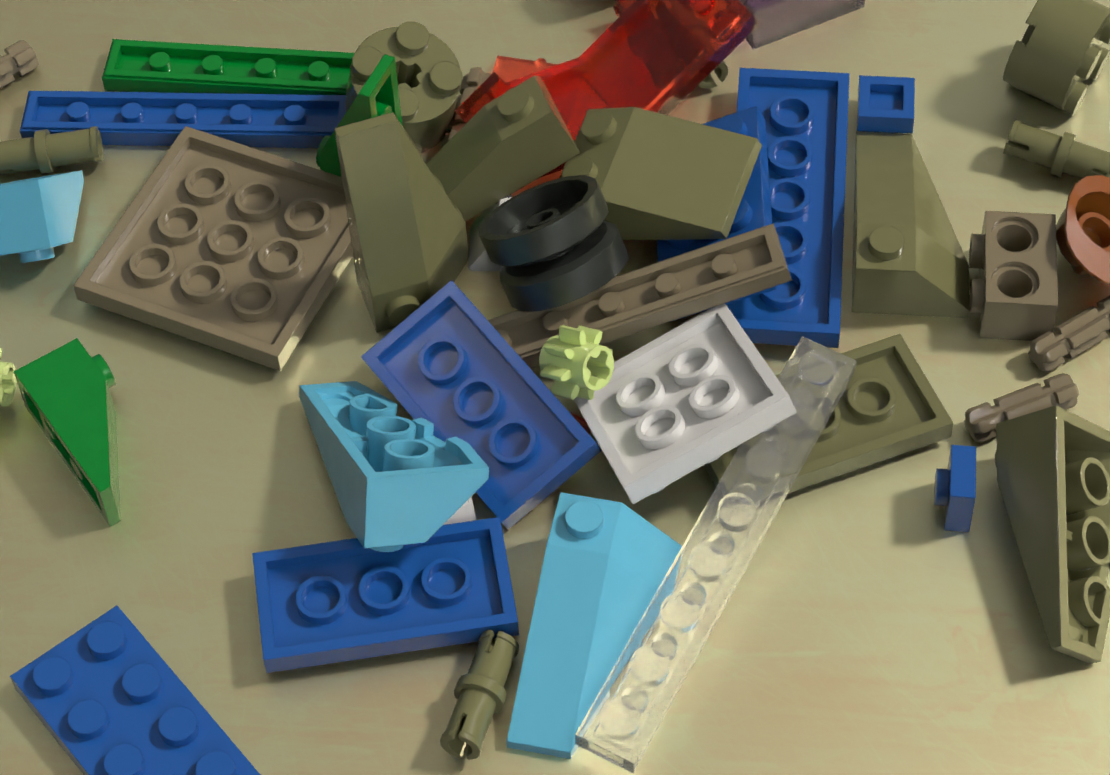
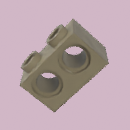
(1016, 275)

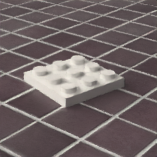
(684, 402)

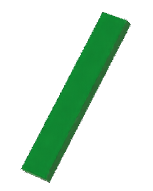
(223, 69)

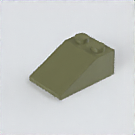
(664, 172)

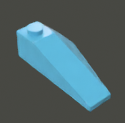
(39, 214)
(388, 470)
(590, 597)

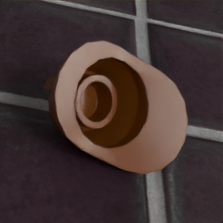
(1085, 228)

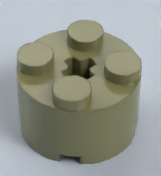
(1060, 51)
(426, 78)

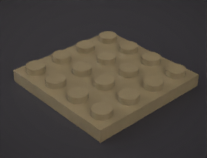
(225, 249)

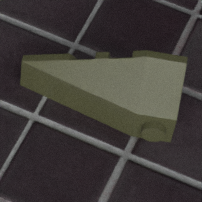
(503, 148)
(399, 219)
(902, 236)
(1058, 505)

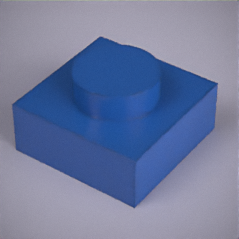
(885, 104)
(957, 488)

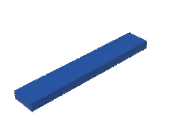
(160, 117)

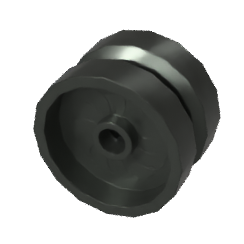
(553, 243)

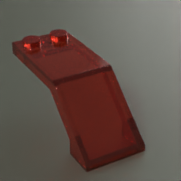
(641, 61)

